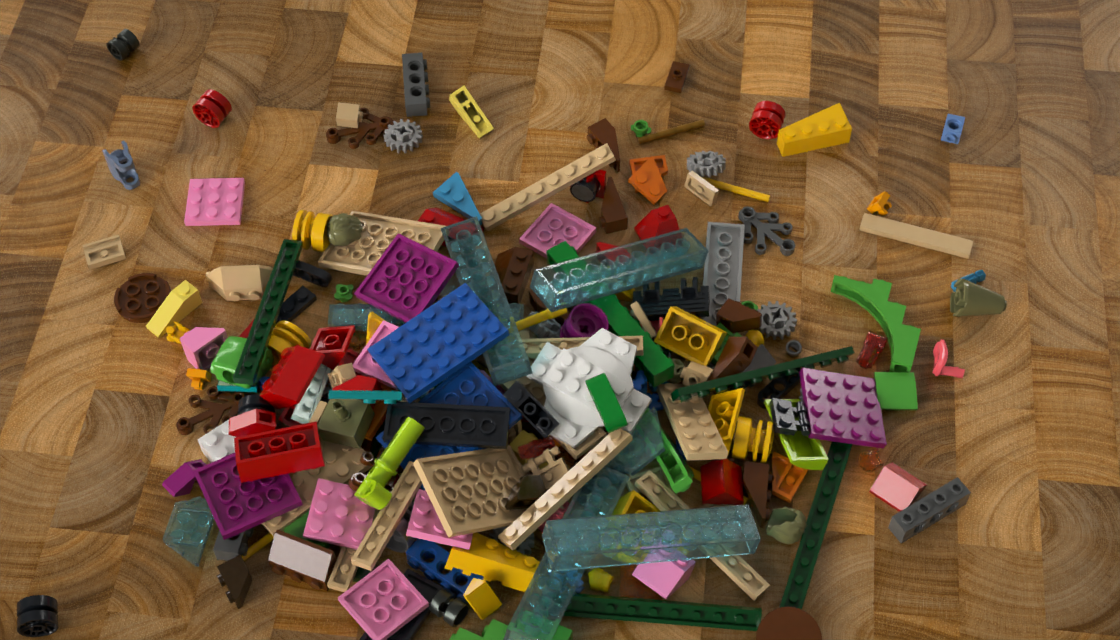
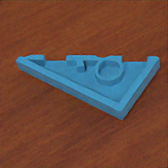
(457, 197)

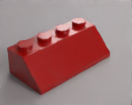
(278, 452)

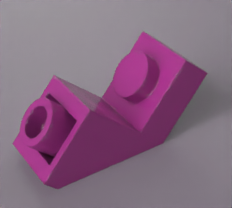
(182, 479)

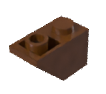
(738, 317)

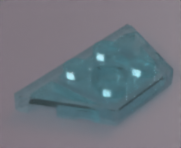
(644, 447)
(189, 528)

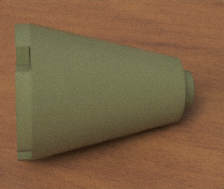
(975, 300)

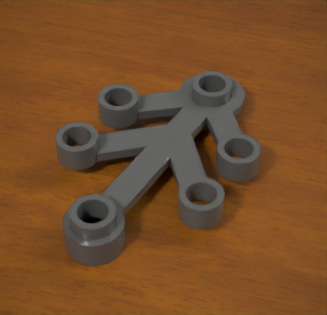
(786, 246)

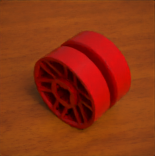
(212, 108)
(767, 119)

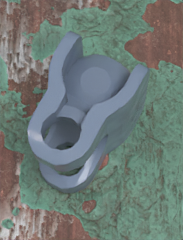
(122, 166)

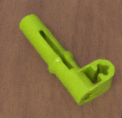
(372, 488)

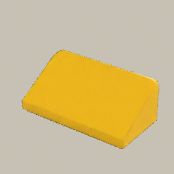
(481, 598)

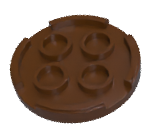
(141, 297)
(788, 624)

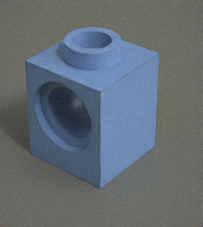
(952, 128)

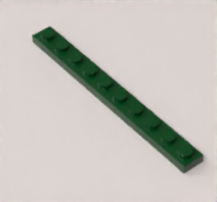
(267, 313)
(756, 376)
(816, 526)
(665, 612)

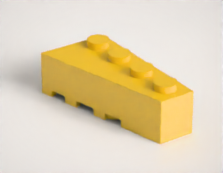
(815, 132)
(494, 562)

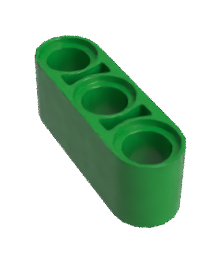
(606, 402)

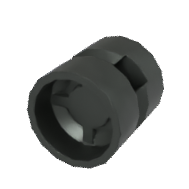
(123, 44)
(448, 607)

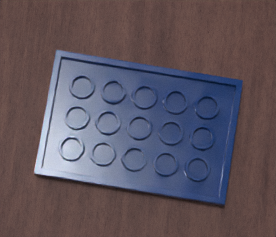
(438, 342)
(463, 387)

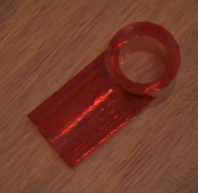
(872, 346)

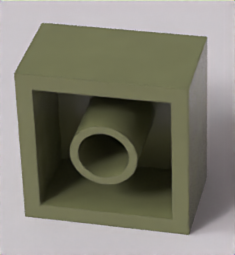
(346, 422)

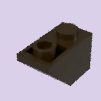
(236, 578)

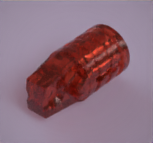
(535, 447)

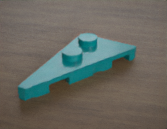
(368, 396)

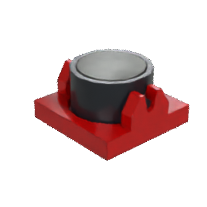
(590, 187)

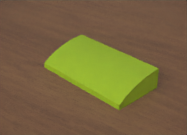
(800, 449)

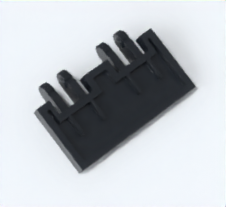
(688, 300)

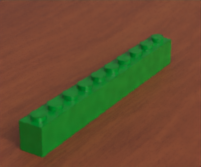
(653, 362)

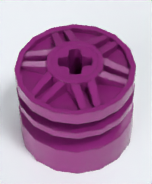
(584, 321)

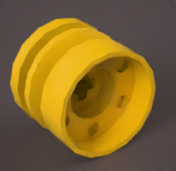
(311, 230)
(286, 335)
(752, 439)

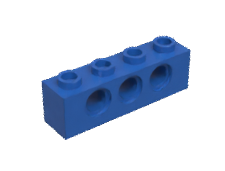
(425, 549)

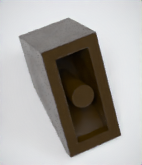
(525, 492)

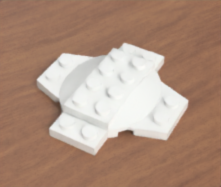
(566, 392)

